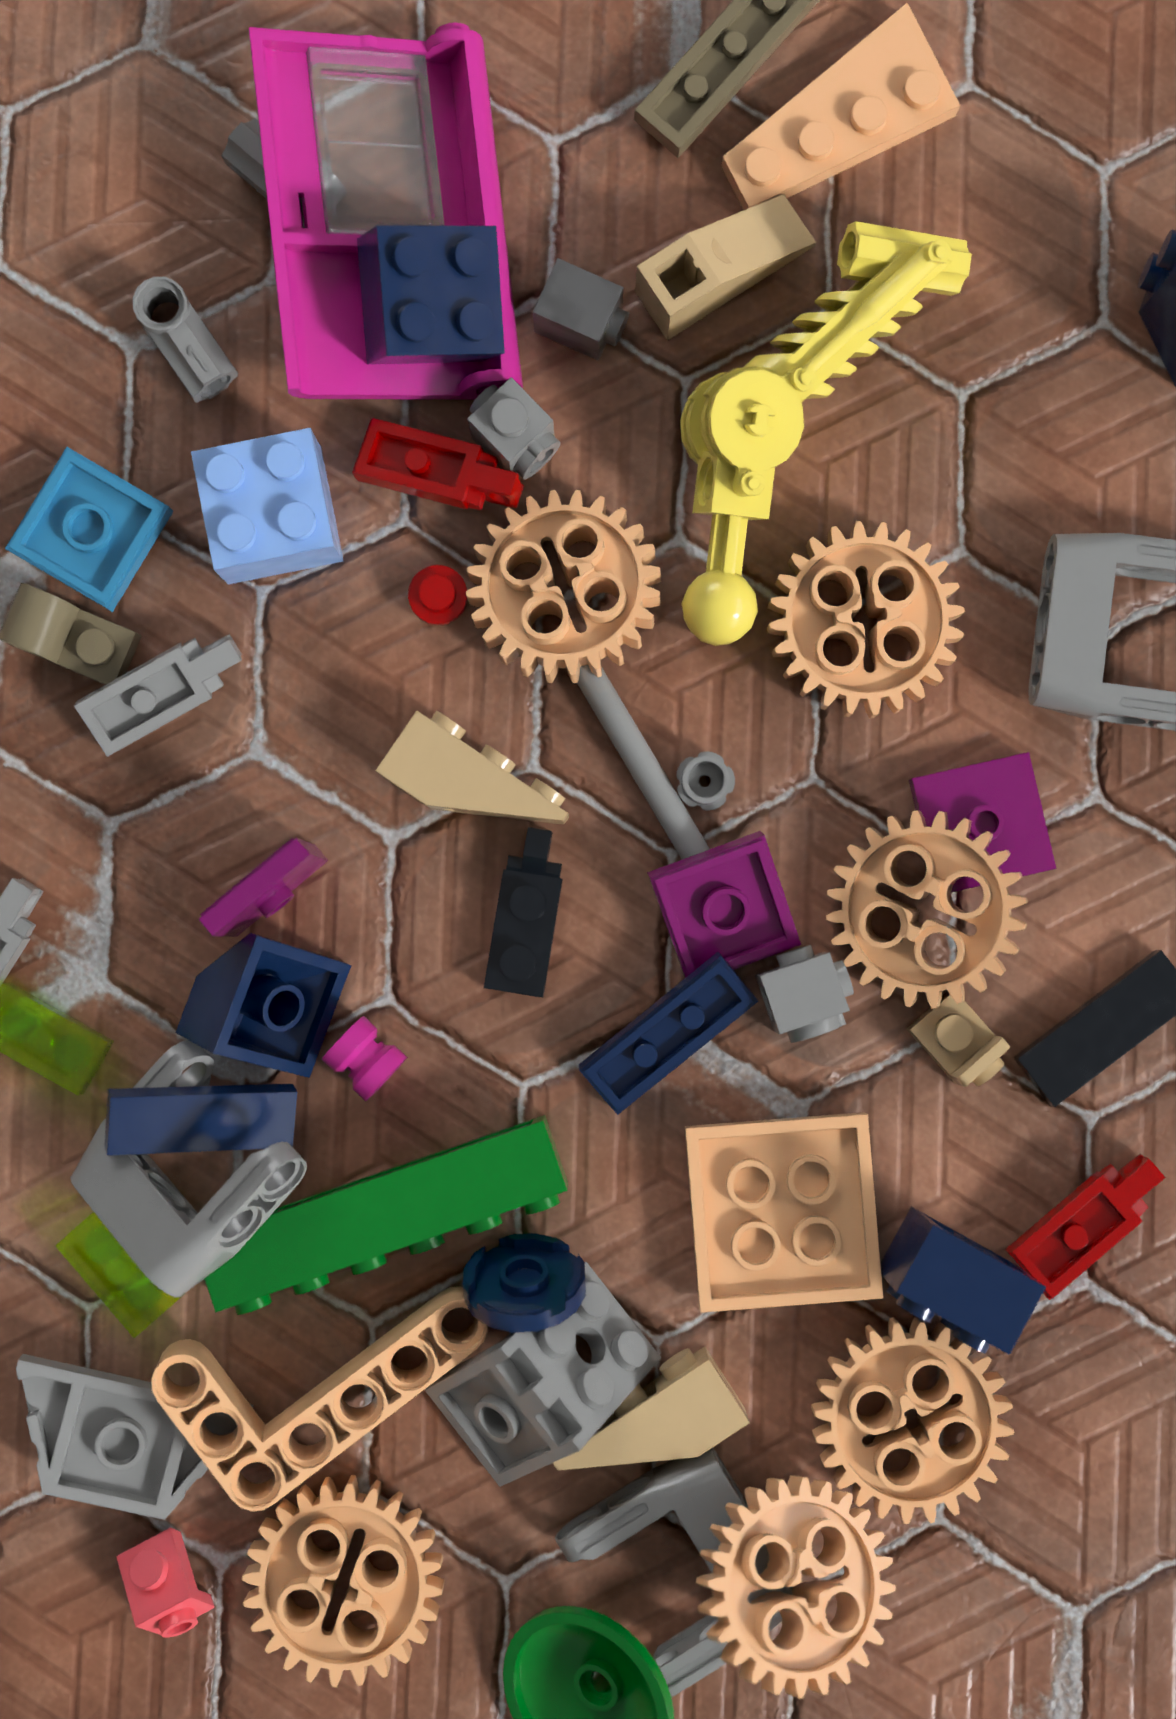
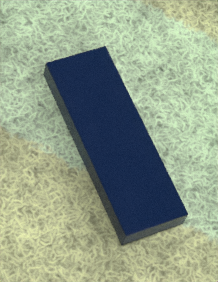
(667, 1033)
(199, 1118)

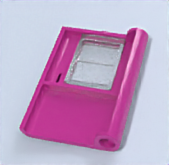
(367, 141)

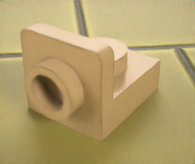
(959, 1042)

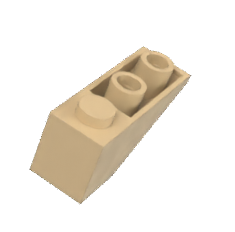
(719, 263)
(454, 777)
(668, 1418)

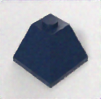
(265, 1004)

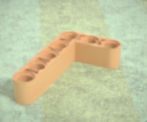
(321, 1406)

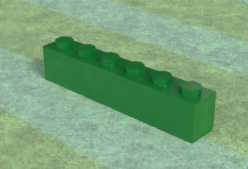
(392, 1211)

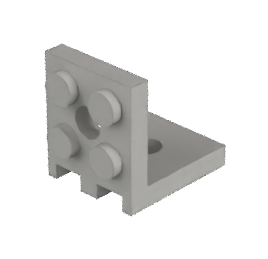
(534, 1394)

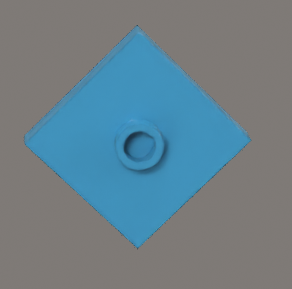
(89, 529)

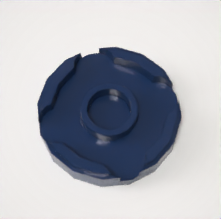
(524, 1283)

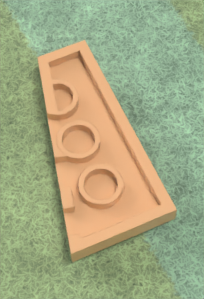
(854, 110)

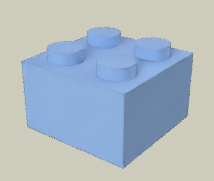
(267, 506)

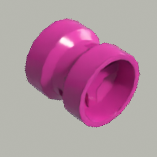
(366, 1060)

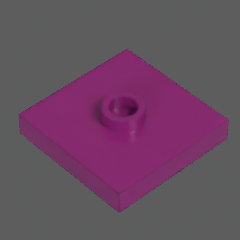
(998, 799)
(263, 889)
(725, 904)

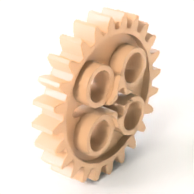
(514, 604)
(919, 618)
(947, 858)
(935, 1470)
(394, 1597)
(807, 1644)

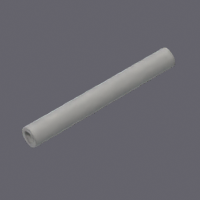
(641, 763)

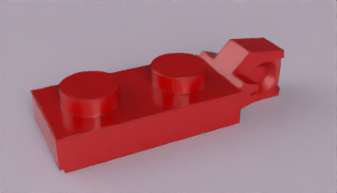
(433, 467)
(1085, 1224)

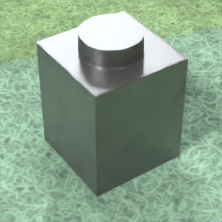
(580, 310)

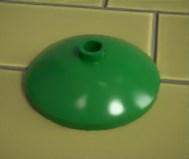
(582, 1667)

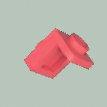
(162, 1585)

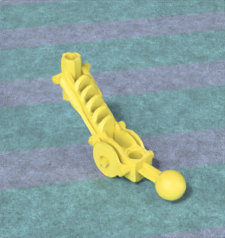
(753, 415)

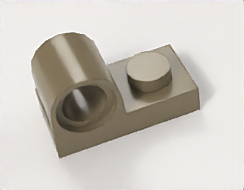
(68, 635)

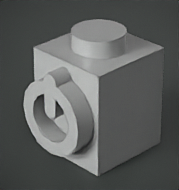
(513, 428)
(805, 993)

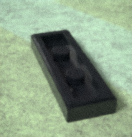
(1102, 1029)

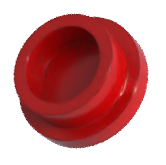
(437, 595)

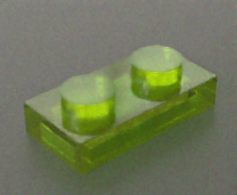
(49, 1040)
(114, 1275)

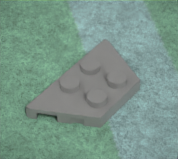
(108, 1439)

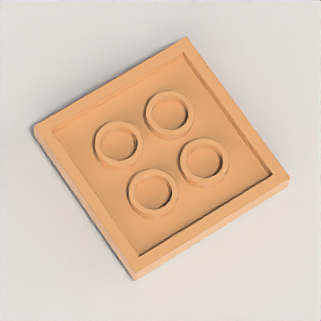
(783, 1212)

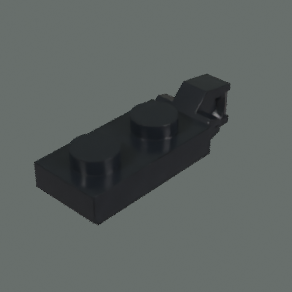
(525, 919)

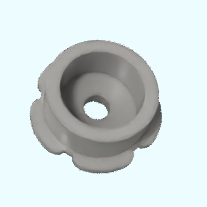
(708, 765)

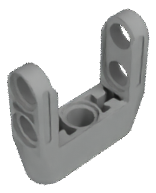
(1075, 628)
(155, 1220)
(698, 1495)

